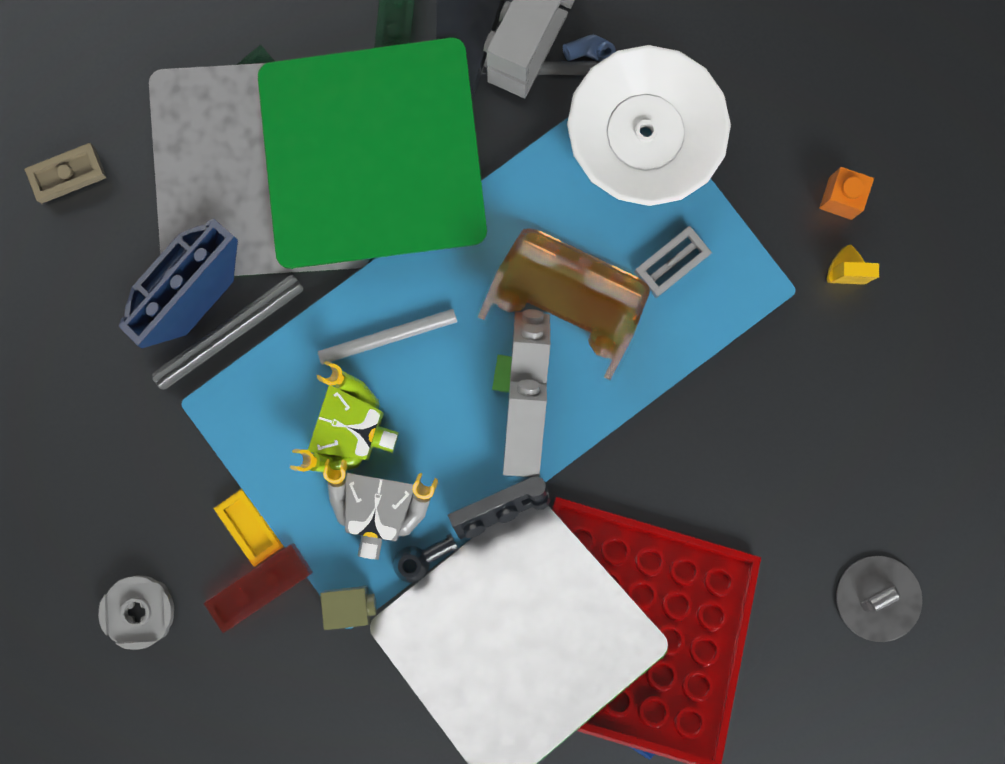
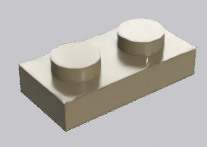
(65, 173)

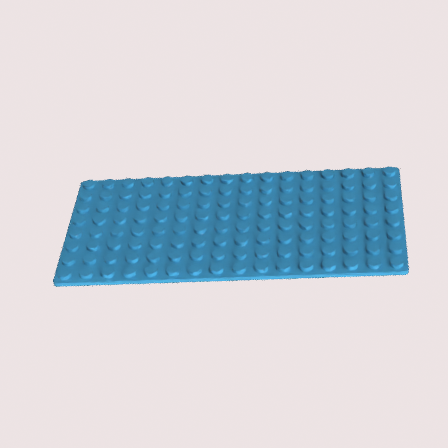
(441, 380)

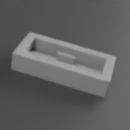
(650, 280)

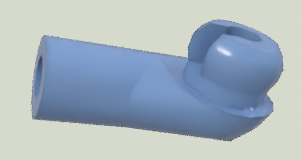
(589, 46)

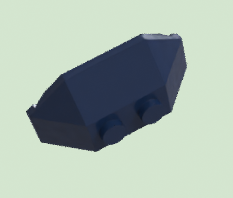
(180, 285)

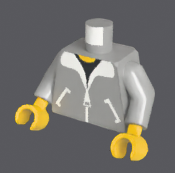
(376, 506)

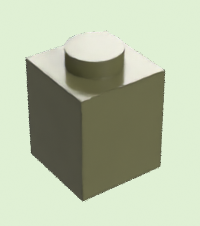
(347, 607)

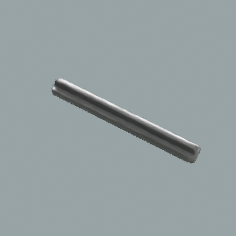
(227, 332)

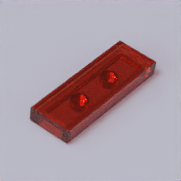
(258, 587)

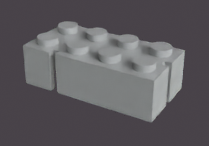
(522, 42)

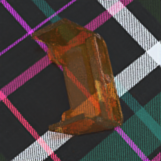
(572, 288)

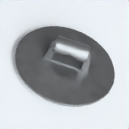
(879, 598)

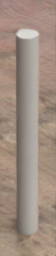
(387, 336)

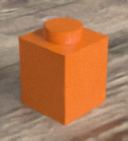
(846, 193)

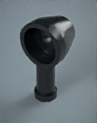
(422, 558)

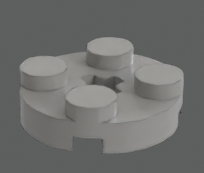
(122, 627)

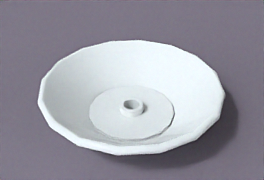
(654, 91)

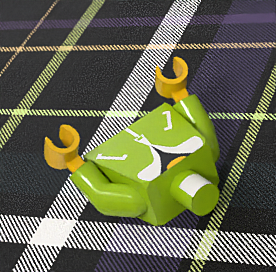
(346, 425)

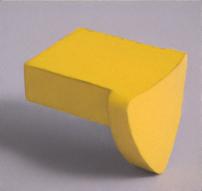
(850, 268)

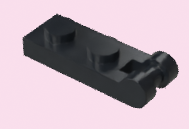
(500, 507)

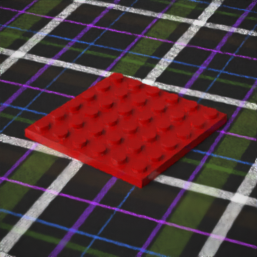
(702, 606)

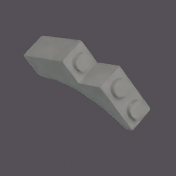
(527, 394)

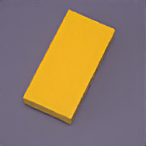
(248, 528)

